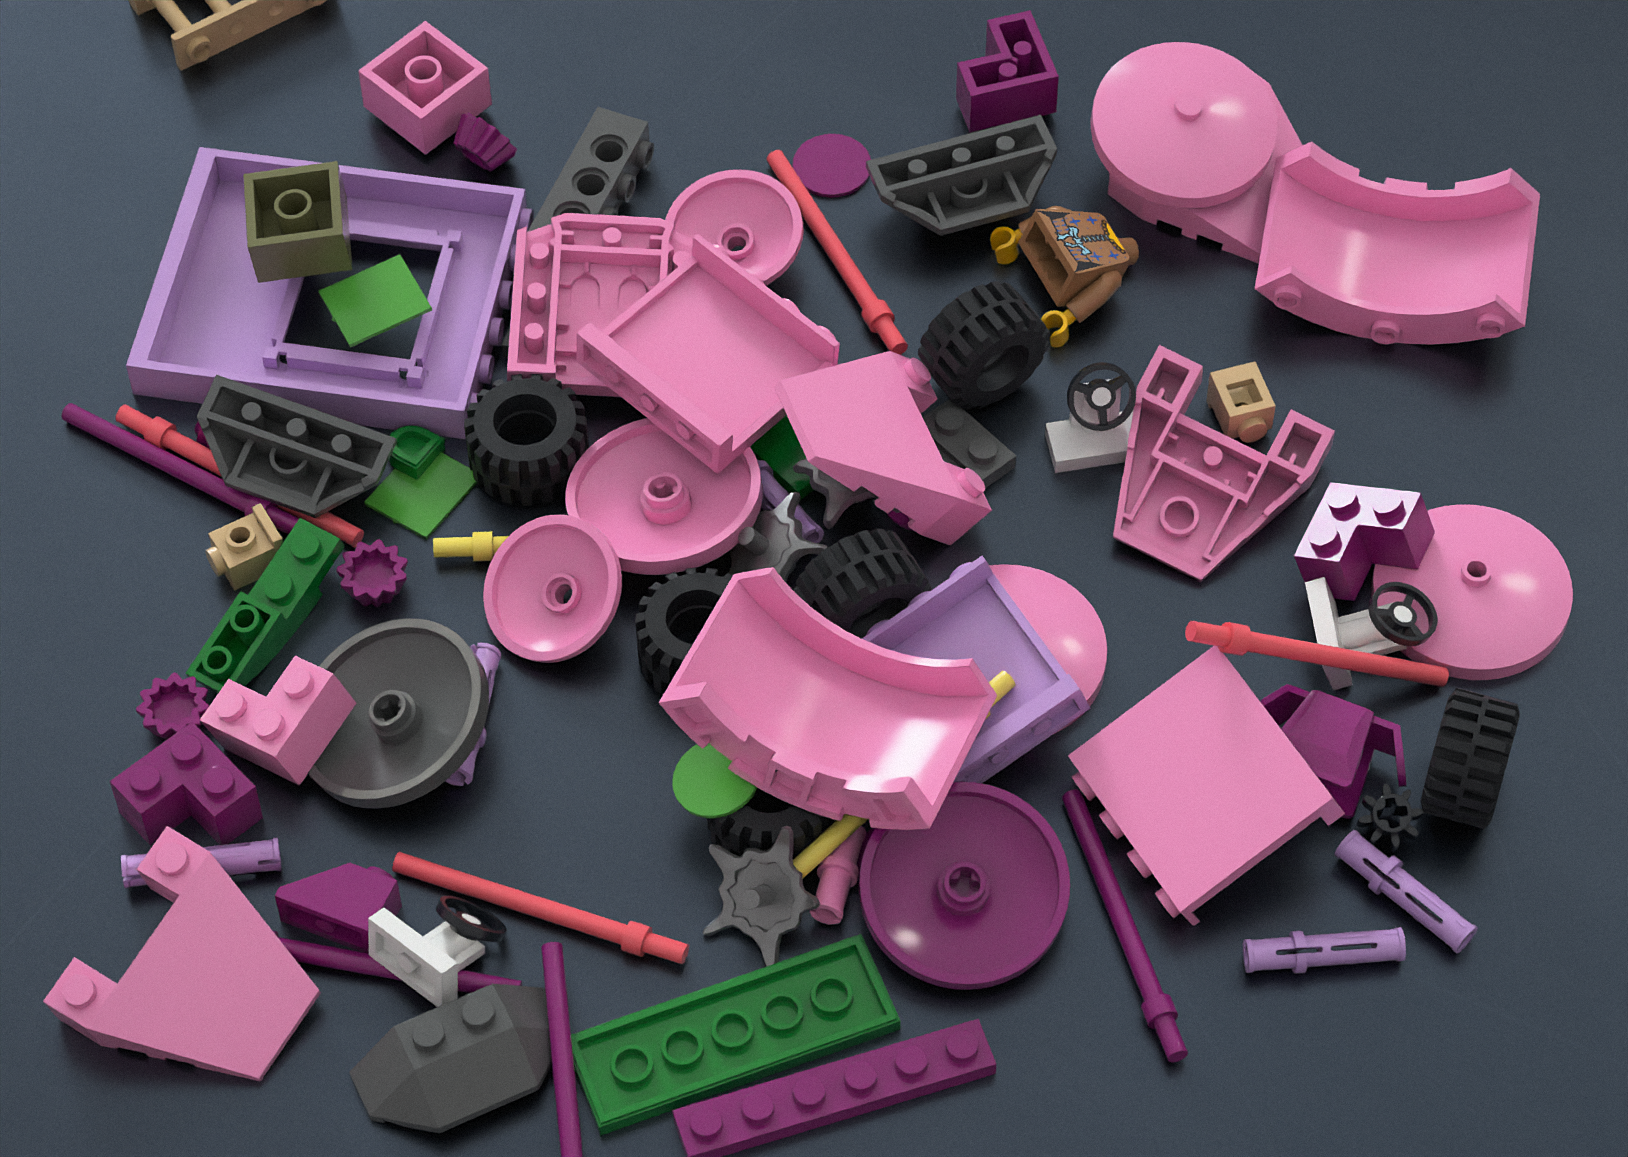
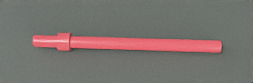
(874, 312)
(165, 436)
(1239, 640)
(633, 938)

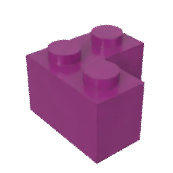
(1013, 77)
(1360, 529)
(185, 780)

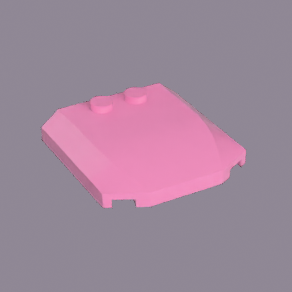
(581, 274)

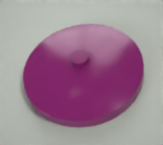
(971, 893)

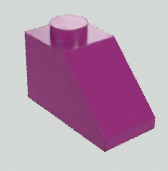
(339, 903)

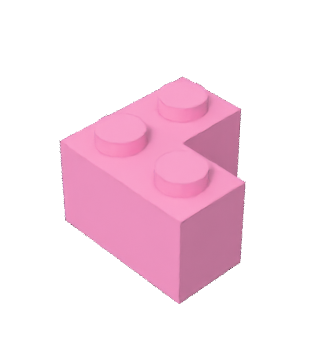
(285, 727)

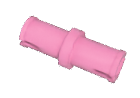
(836, 876)

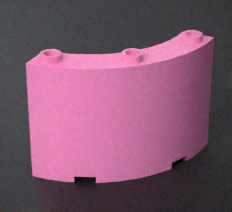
(1395, 255)
(825, 711)

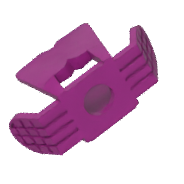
(1336, 739)

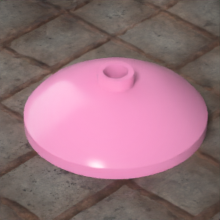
(743, 211)
(529, 585)

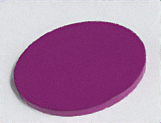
(831, 165)

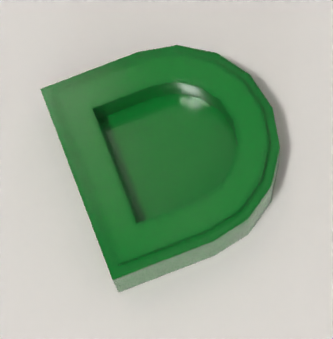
(415, 450)

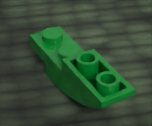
(272, 611)

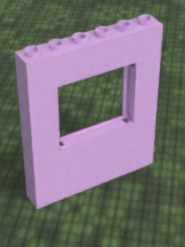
(217, 319)

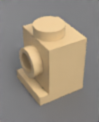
(1244, 410)
(244, 547)

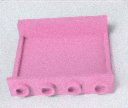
(707, 354)
(1200, 783)

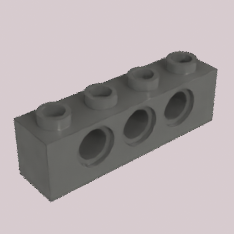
(600, 168)

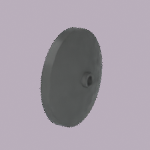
(413, 717)

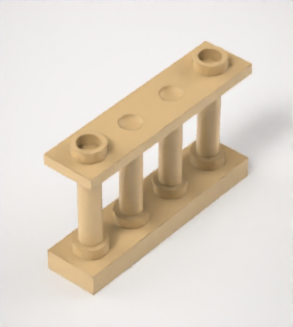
(224, 28)

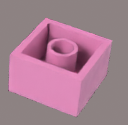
(425, 87)

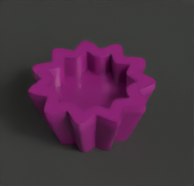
(482, 143)
(373, 573)
(172, 705)

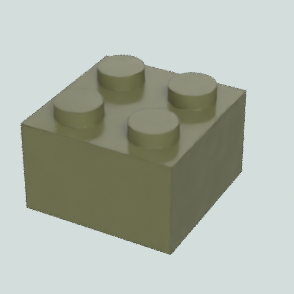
(297, 222)

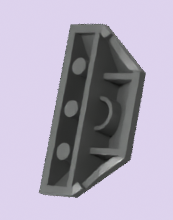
(967, 176)
(289, 449)
(458, 1059)

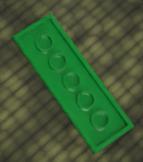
(732, 1034)

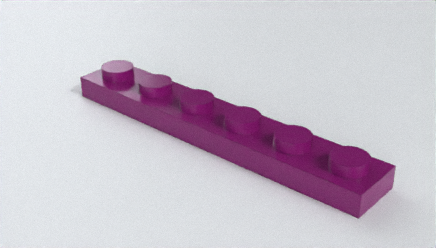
(835, 1091)

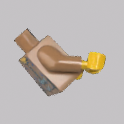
(1074, 258)

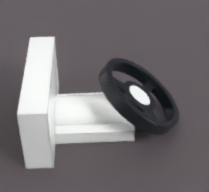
(1095, 427)
(1370, 631)
(433, 960)

